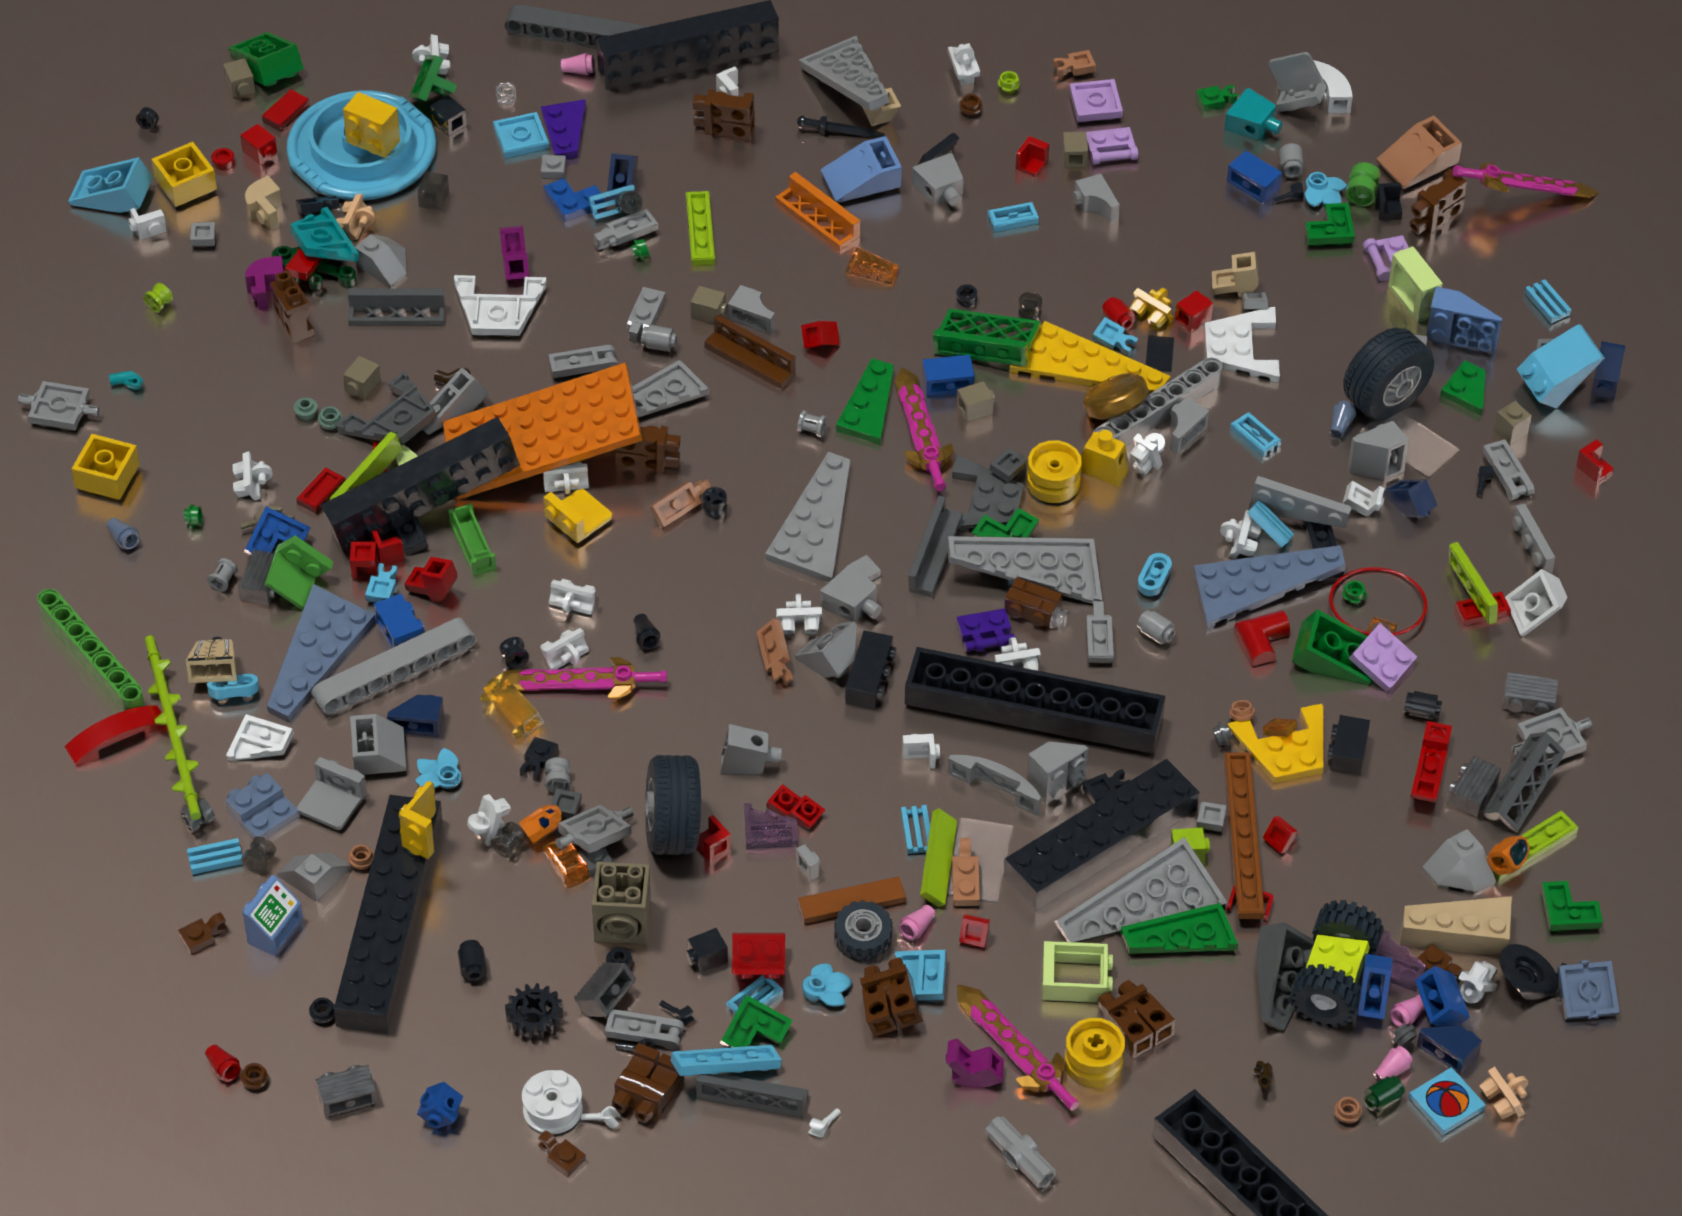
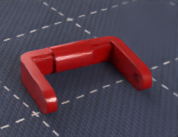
(1266, 897)

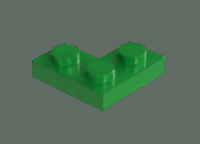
(1335, 230)
(1020, 525)
(1565, 914)
(755, 1018)

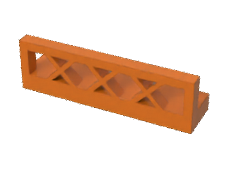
(824, 208)

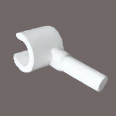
(608, 1115)
(819, 1127)

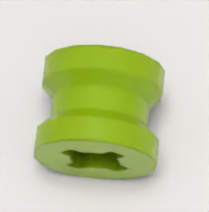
(158, 297)

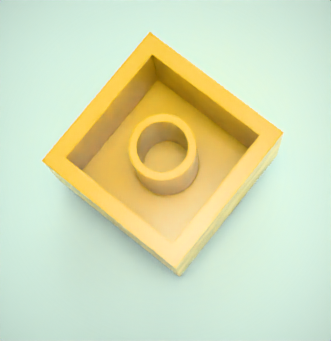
(371, 124)
(184, 174)
(105, 466)

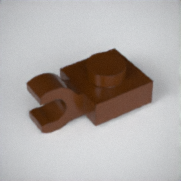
(200, 934)
(1435, 957)
(561, 1156)

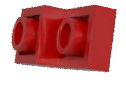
(791, 805)

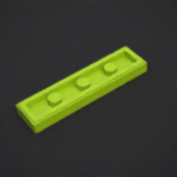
(700, 228)
(374, 463)
(1473, 583)
(1546, 836)
(938, 858)

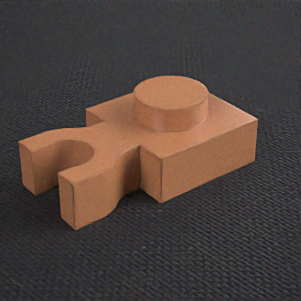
(1076, 62)

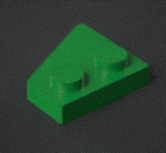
(1466, 387)

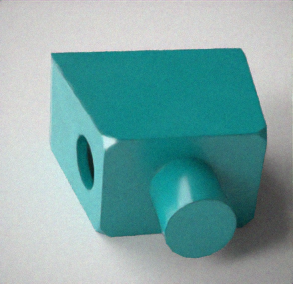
(1252, 116)

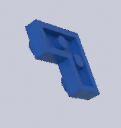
(570, 203)
(272, 528)

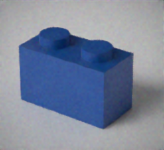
(1254, 176)
(947, 374)
(397, 620)
(1375, 986)
(1442, 998)

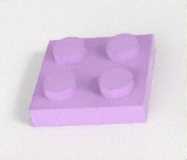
(1096, 100)
(1383, 657)

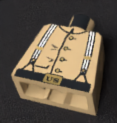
(211, 661)

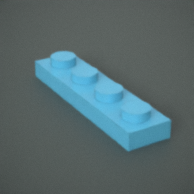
(725, 1060)

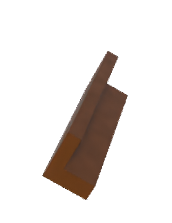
(751, 356)

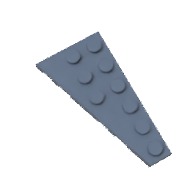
(1256, 581)
(320, 642)

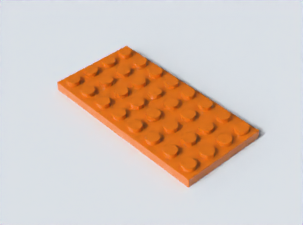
(560, 423)

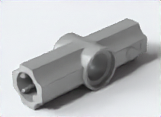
(1020, 1152)

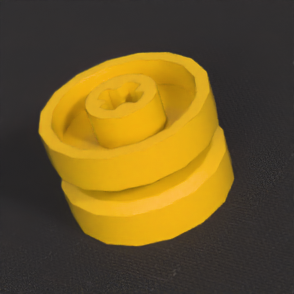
(1054, 471)
(1094, 1052)

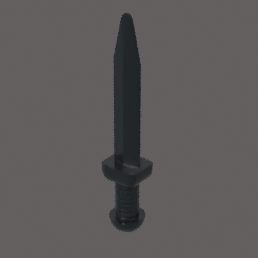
(823, 125)

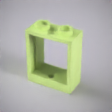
(1413, 283)
(1075, 953)

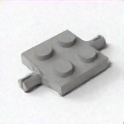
(58, 405)
(1559, 727)
(595, 828)

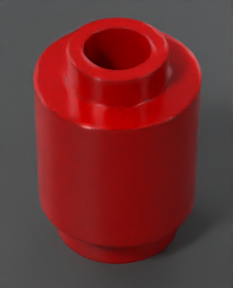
(1118, 312)

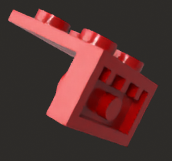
(758, 955)

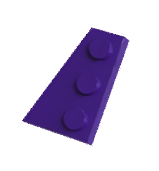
(564, 126)

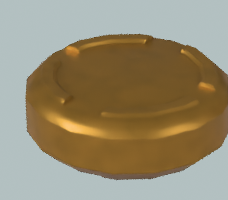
(1115, 396)

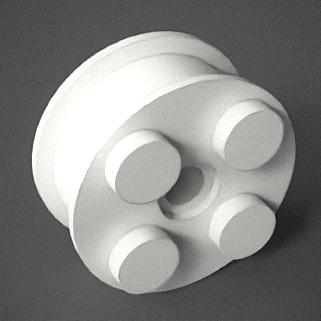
(552, 1101)

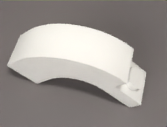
(1338, 91)

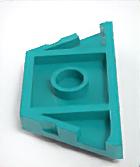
(323, 237)

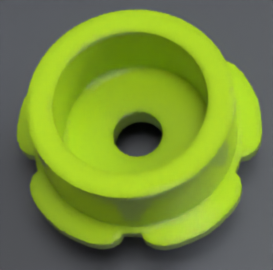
(1009, 81)

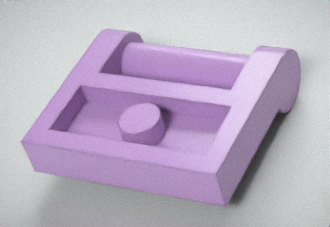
(1111, 145)
(1388, 247)

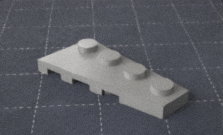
(668, 388)
(1299, 504)

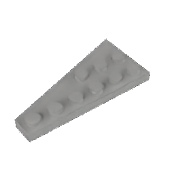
(849, 72)
(813, 527)
(1053, 563)
(1158, 888)

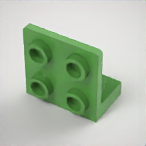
(295, 570)

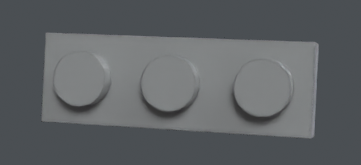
(1533, 538)

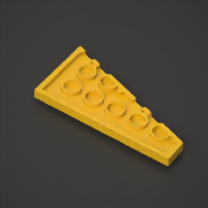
(1081, 361)

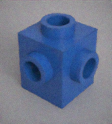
(440, 1105)

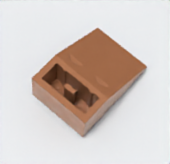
(1421, 152)

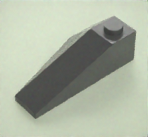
(1280, 956)

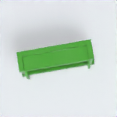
(471, 539)

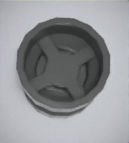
(207, 816)

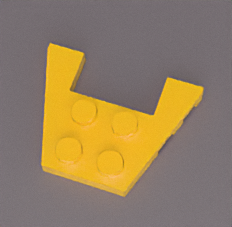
(1289, 756)

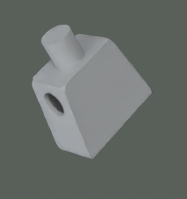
(939, 180)
(850, 595)
(747, 751)

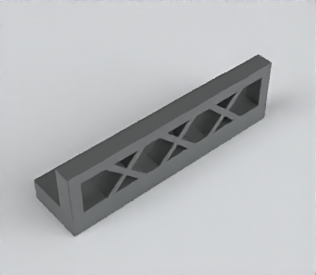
(396, 302)
(933, 549)
(1517, 776)
(752, 1094)

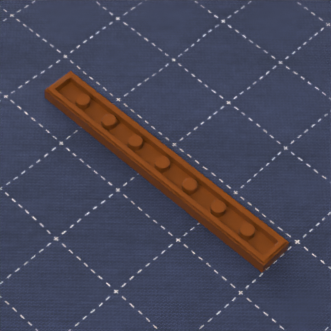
(1244, 836)

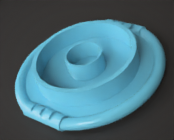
(336, 168)

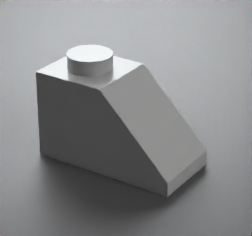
(382, 259)
(832, 652)
(1460, 865)
(314, 873)

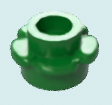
(640, 249)
(193, 515)
(1354, 592)

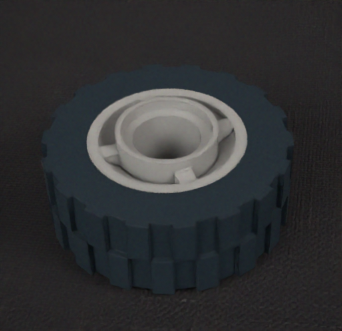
(867, 917)

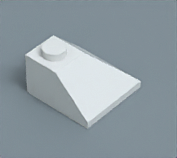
(1536, 601)

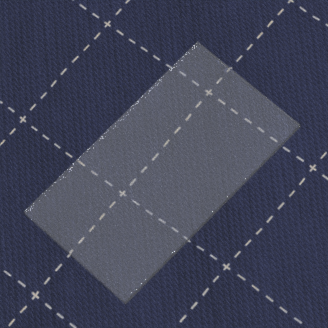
(1425, 449)
(991, 845)

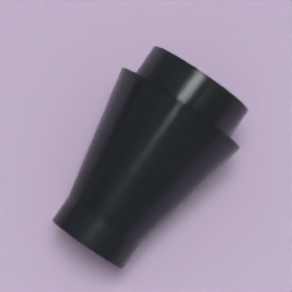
(646, 633)

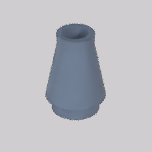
(1342, 417)
(124, 534)

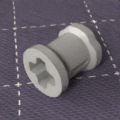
(805, 418)
(222, 574)

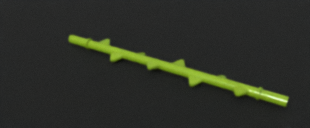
(175, 731)

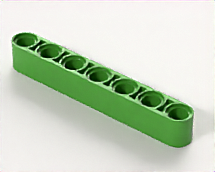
(89, 650)

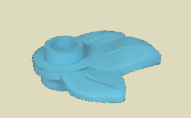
(1323, 189)
(439, 770)
(826, 985)

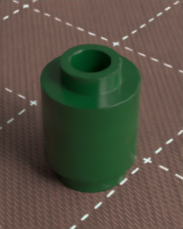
(1384, 1093)

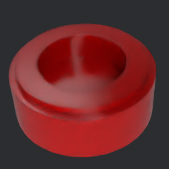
(223, 159)

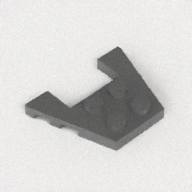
(403, 416)
(990, 496)

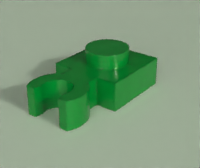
(1214, 98)

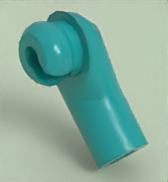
(126, 378)

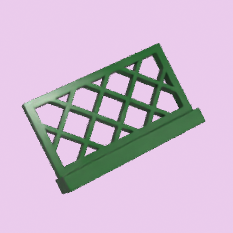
(985, 346)

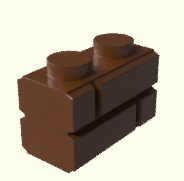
(1032, 602)

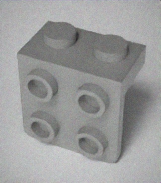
(1298, 81)
(333, 794)

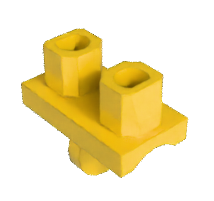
(1154, 302)

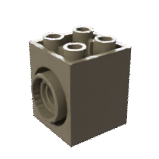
(621, 902)

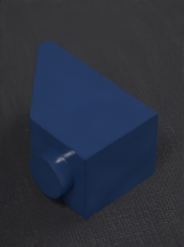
(621, 172)
(1608, 370)
(1411, 497)
(419, 715)
(1450, 1046)

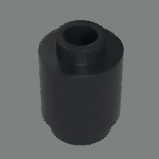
(1422, 705)
(472, 960)

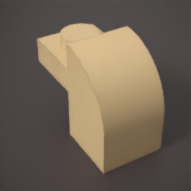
(262, 200)
(1239, 278)

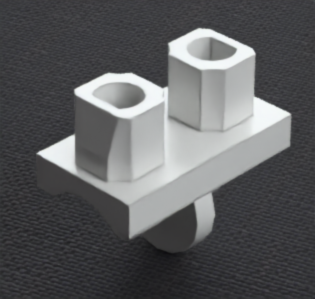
(434, 48)
(964, 63)
(1147, 452)
(252, 474)
(566, 478)
(1239, 533)
(572, 597)
(799, 612)
(565, 650)
(1018, 655)
(488, 819)
(1478, 981)

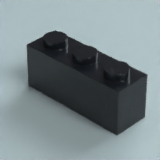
(870, 670)

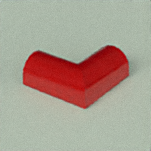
(1258, 632)

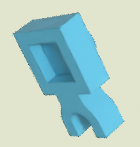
(1112, 335)
(381, 586)

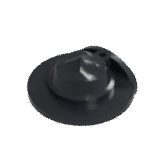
(1528, 971)

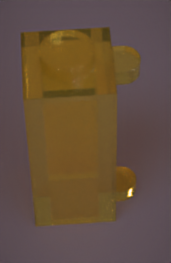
(512, 706)

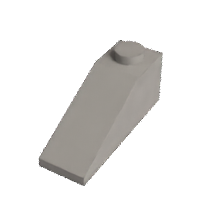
(456, 398)

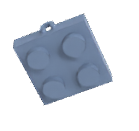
(1588, 990)

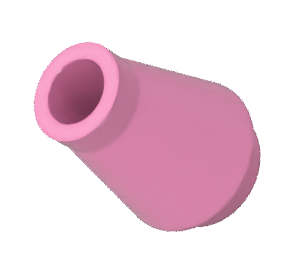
(579, 64)
(914, 924)
(1407, 1011)
(1394, 1063)

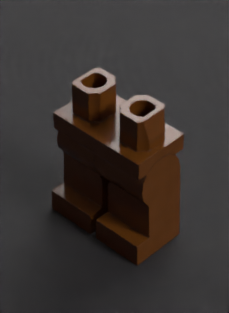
(725, 114)
(1438, 204)
(291, 307)
(653, 453)
(889, 995)
(1138, 1017)
(646, 1083)

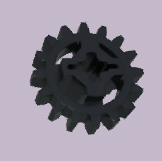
(534, 1010)

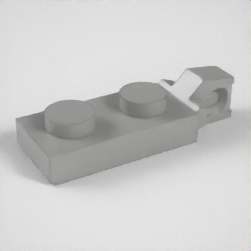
(625, 229)
(645, 311)
(1099, 635)

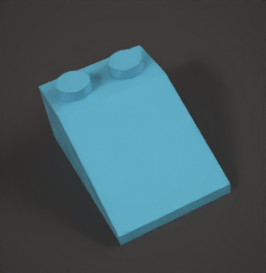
(112, 186)
(1560, 366)

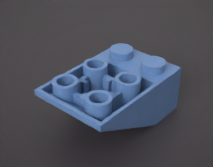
(863, 171)
(1462, 321)

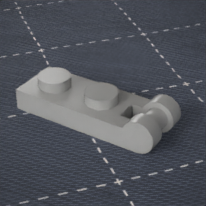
(582, 360)
(1508, 469)
(639, 1026)

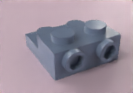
(261, 807)

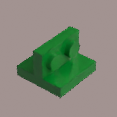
(428, 81)

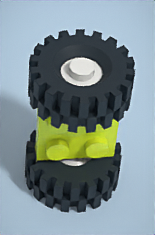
(1329, 984)

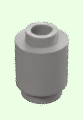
(1291, 160)
(658, 338)
(1156, 627)

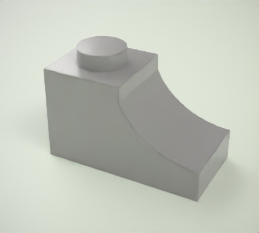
(1096, 196)
(748, 310)
(1188, 421)

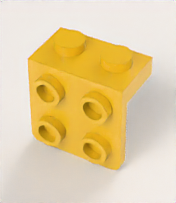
(576, 514)
(416, 823)

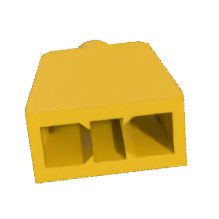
(1105, 458)

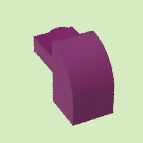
(514, 252)
(260, 275)
(974, 1068)

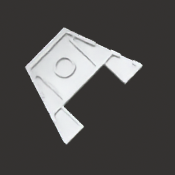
(498, 313)
(1232, 343)

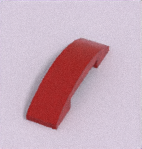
(111, 730)
(1431, 762)

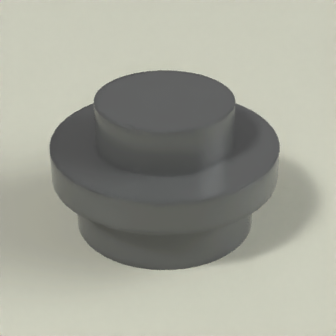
(1222, 734)
(1404, 1035)

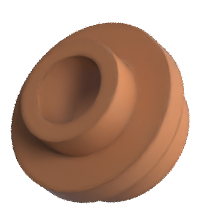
(1241, 710)
(360, 851)
(1350, 1104)

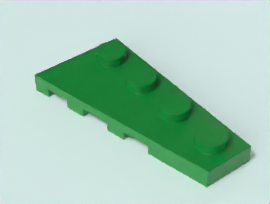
(868, 404)
(1185, 931)

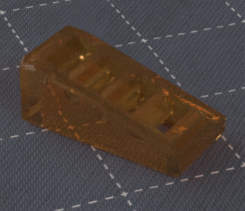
(858, 267)
(567, 864)

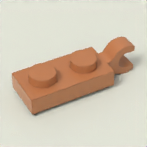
(678, 502)
(775, 650)
(965, 876)

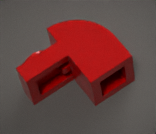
(433, 579)

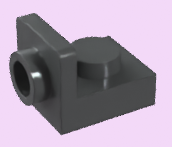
(1009, 465)

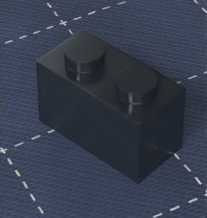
(1349, 744)

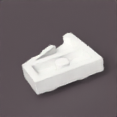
(259, 739)

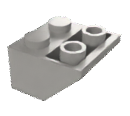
(1379, 452)
(377, 745)
(1057, 769)

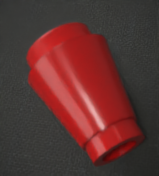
(223, 1063)

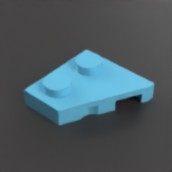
(927, 971)

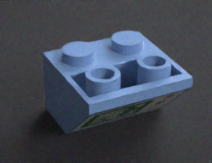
(271, 916)

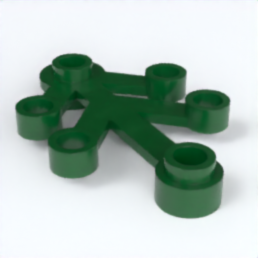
(346, 275)

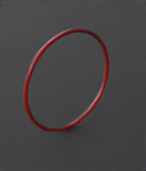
(1383, 570)

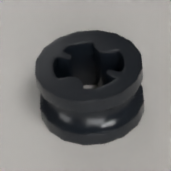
(147, 118)
(966, 289)

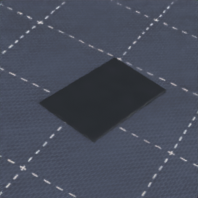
(1160, 352)

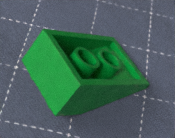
(269, 57)
(1326, 646)

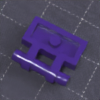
(984, 625)

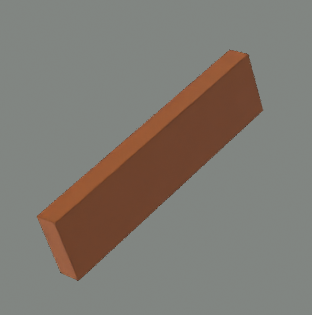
(829, 903)

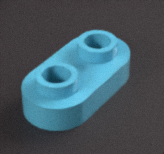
(1151, 578)
(244, 686)

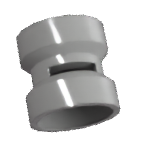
(557, 774)

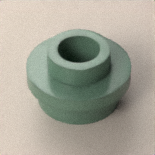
(305, 408)
(329, 417)

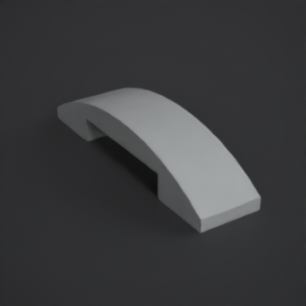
(970, 767)

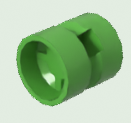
(1363, 184)

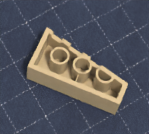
(1459, 926)

